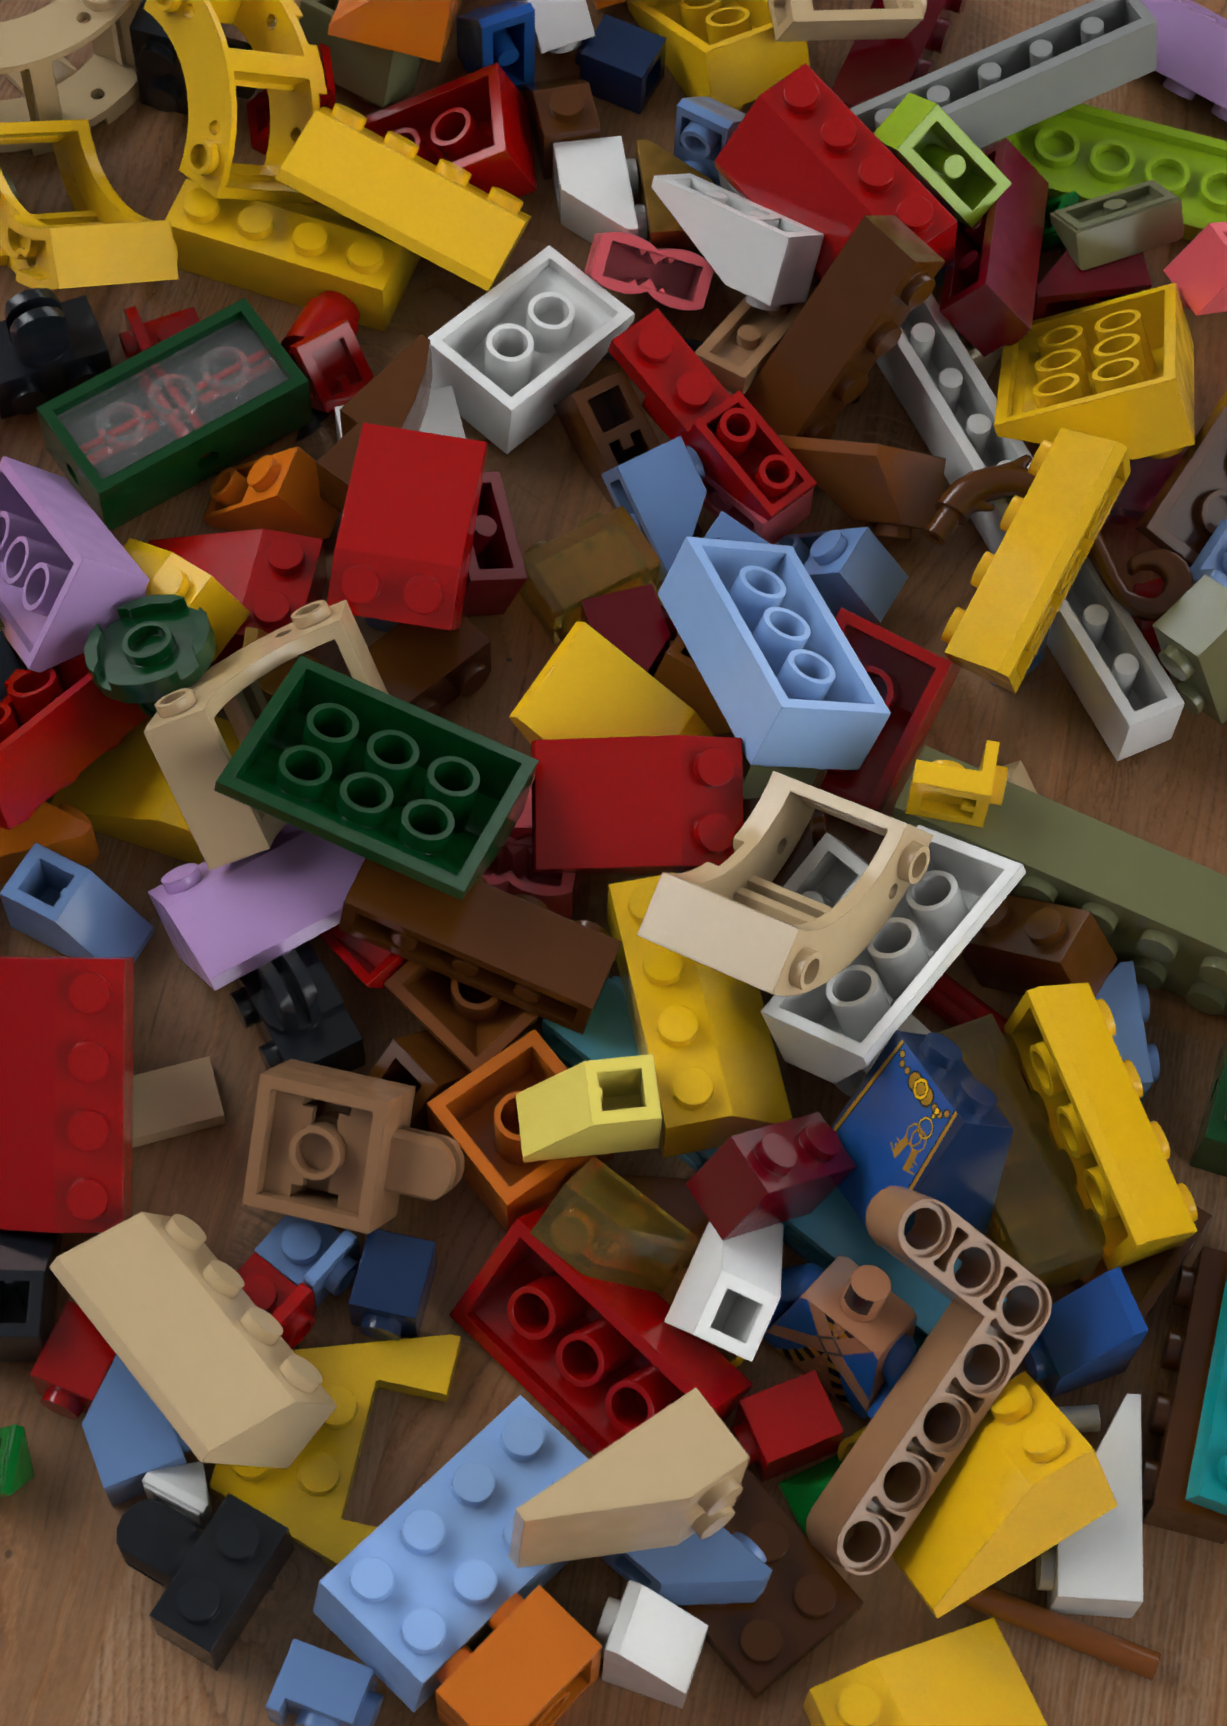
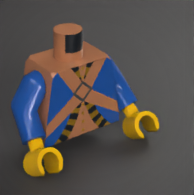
(846, 1330)

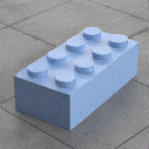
(772, 655)
(443, 1556)

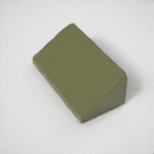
(1119, 224)

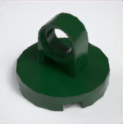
(150, 650)

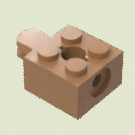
(344, 1171)

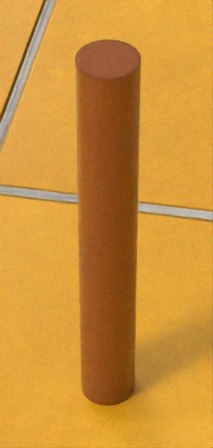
(1066, 1631)

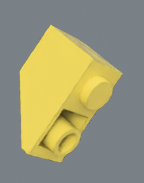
(591, 1110)

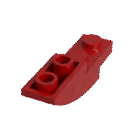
(722, 428)

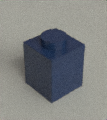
(622, 63)
(392, 1285)

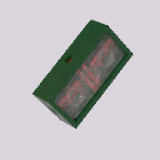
(176, 414)

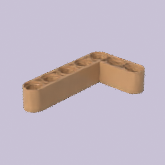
(932, 1378)

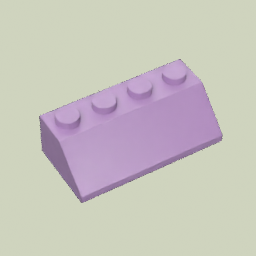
(1192, 51)
(56, 567)
(255, 907)

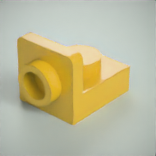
(955, 793)

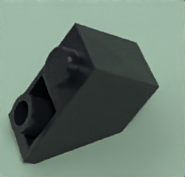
(27, 1293)

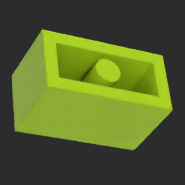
(942, 158)

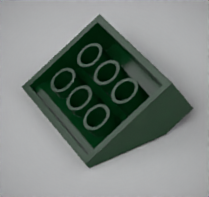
(380, 778)

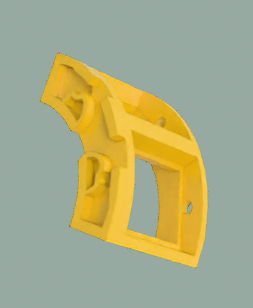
(212, 70)
(86, 247)

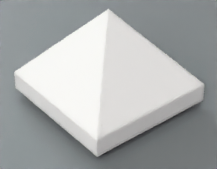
(182, 1489)

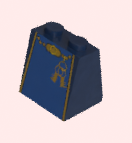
(926, 1128)

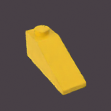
(177, 576)

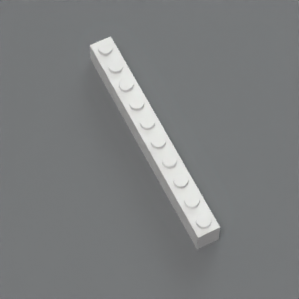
(1092, 633)

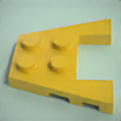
(316, 1487)

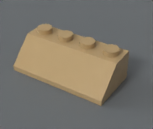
(196, 1341)

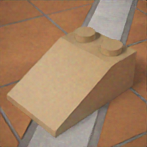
(638, 1493)

